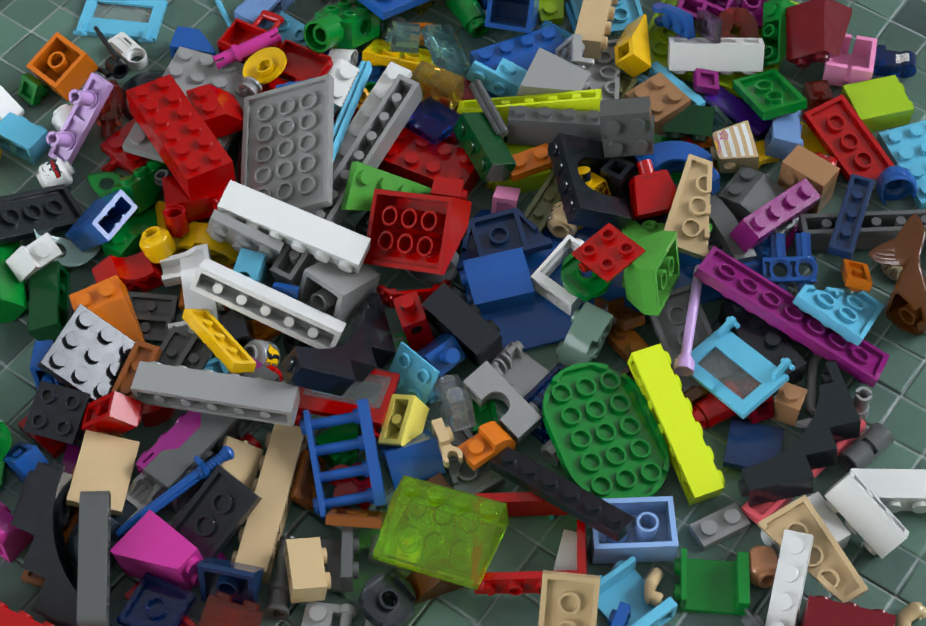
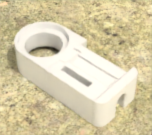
(128, 49)

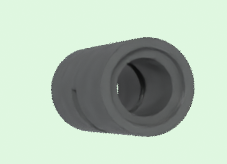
(866, 447)

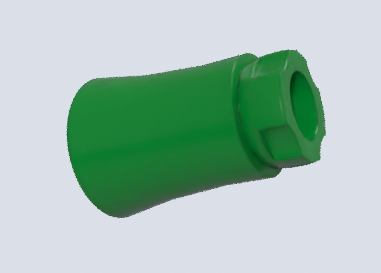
(469, 15)

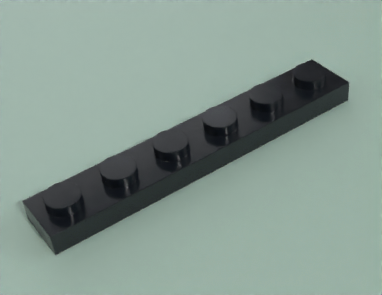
(563, 494)

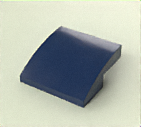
(751, 444)

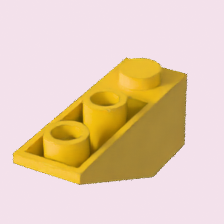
(633, 48)

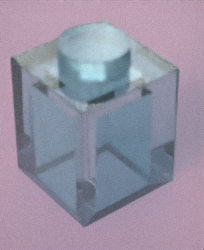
(404, 37)

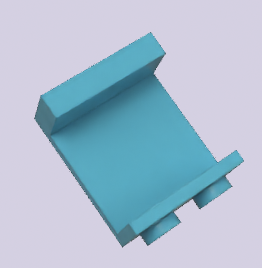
(628, 586)

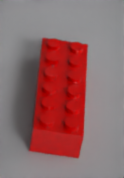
(180, 137)

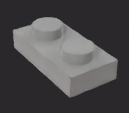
(719, 526)

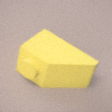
(403, 420)

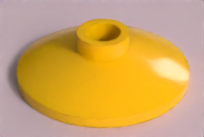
(265, 65)

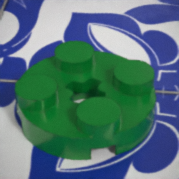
(579, 286)

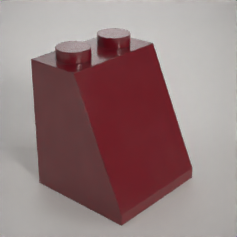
(815, 31)

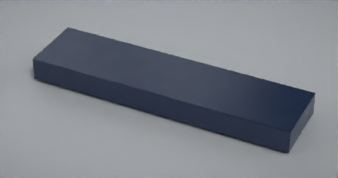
(851, 216)

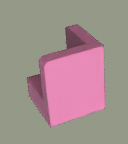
(504, 198)

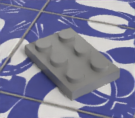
(227, 229)

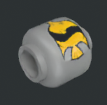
(263, 351)

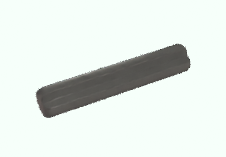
(489, 108)

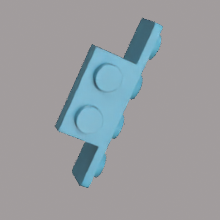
(502, 81)

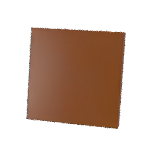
(355, 518)

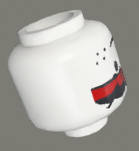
(55, 173)

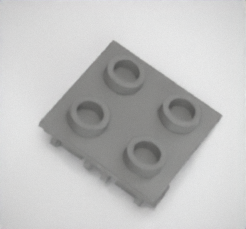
(519, 367)

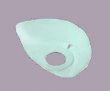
(73, 256)

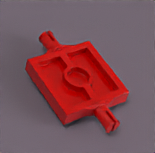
(119, 159)

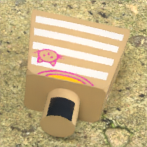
(734, 148)

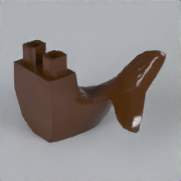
(908, 299)

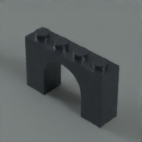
(580, 202)

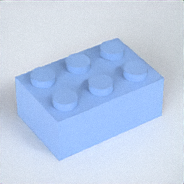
(649, 541)

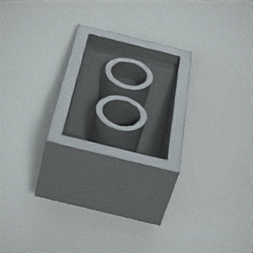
(749, 192)

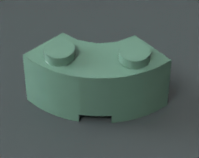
(585, 336)

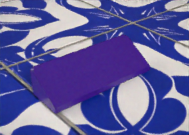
(738, 111)

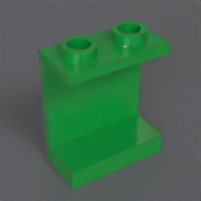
(712, 585)

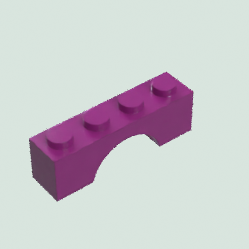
(772, 215)

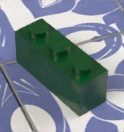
(484, 147)
(48, 301)

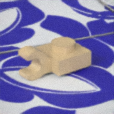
(444, 438)

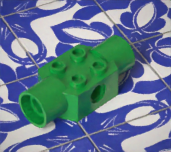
(342, 26)

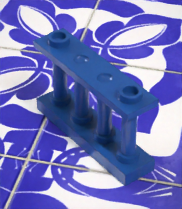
(369, 468)

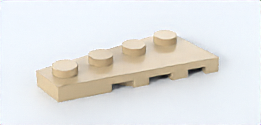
(692, 208)
(827, 559)

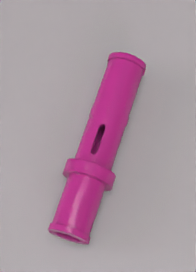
(246, 48)

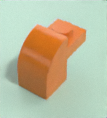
(486, 444)

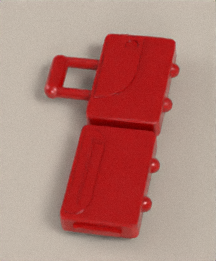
(301, 60)

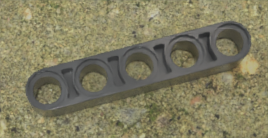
(94, 558)

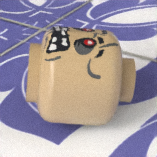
(558, 224)

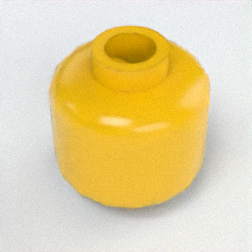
(157, 244)

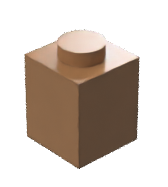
(789, 403)

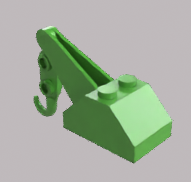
(656, 271)

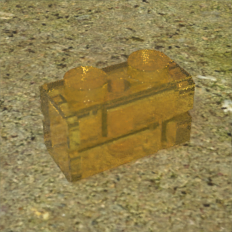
(439, 84)

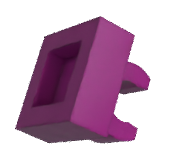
(706, 81)

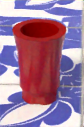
(711, 411)

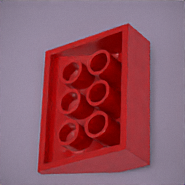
(415, 230)

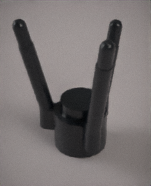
(114, 64)

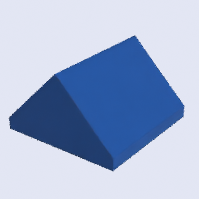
(416, 459)

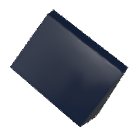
(230, 577)

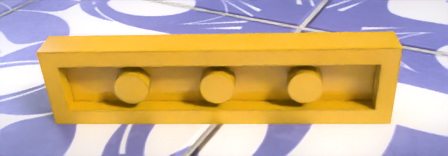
(219, 340)

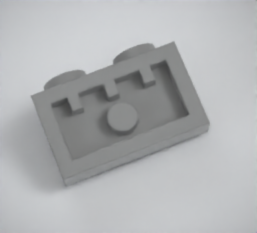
(573, 50)

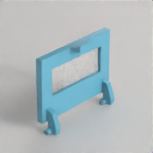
(135, 18)
(737, 371)

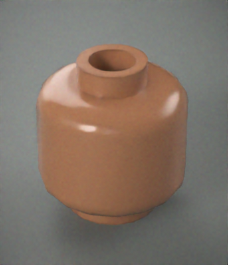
(762, 566)

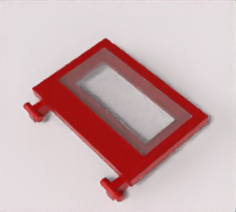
(376, 388)

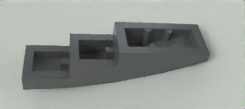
(722, 225)

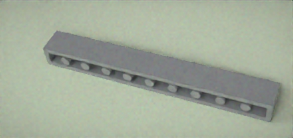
(368, 148)

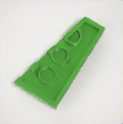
(363, 181)

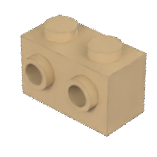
(306, 569)

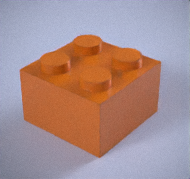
(62, 65)

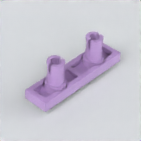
(79, 122)

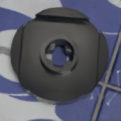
(388, 586)

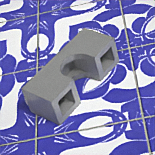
(488, 384)

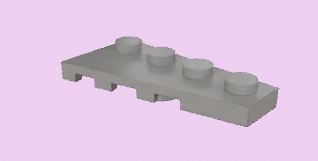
(605, 73)

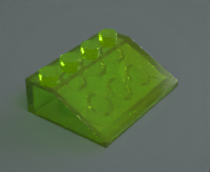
(441, 532)

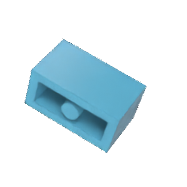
(23, 138)

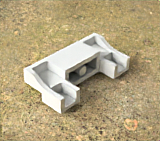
(181, 270)

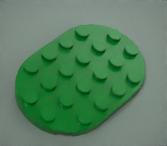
(605, 432)

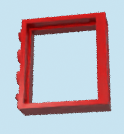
(528, 581)

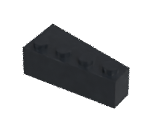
(763, 339)

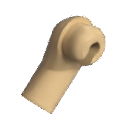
(651, 582)
(911, 612)

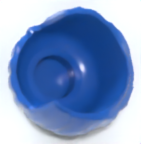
(895, 184)

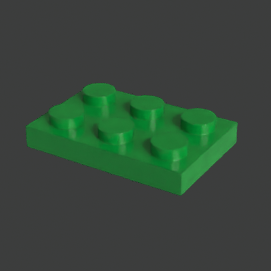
(769, 94)

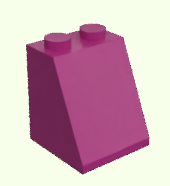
(158, 550)

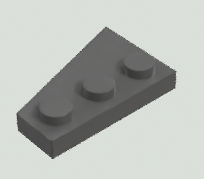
(464, 478)

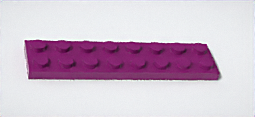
(775, 306)

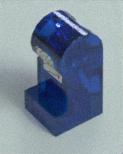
(896, 63)

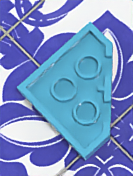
(843, 312)

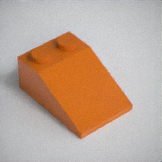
(111, 303)

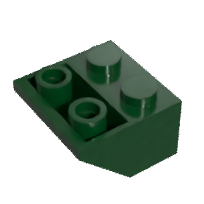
(692, 121)

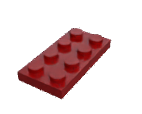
(847, 139)

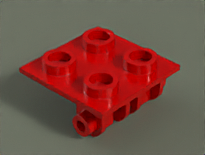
(607, 252)

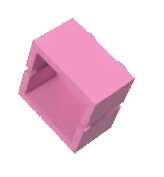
(852, 67)

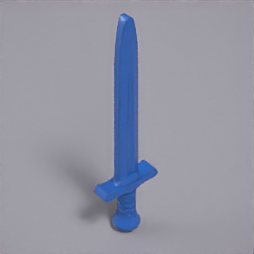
(201, 472)

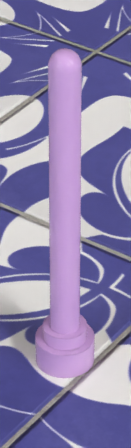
(684, 363)

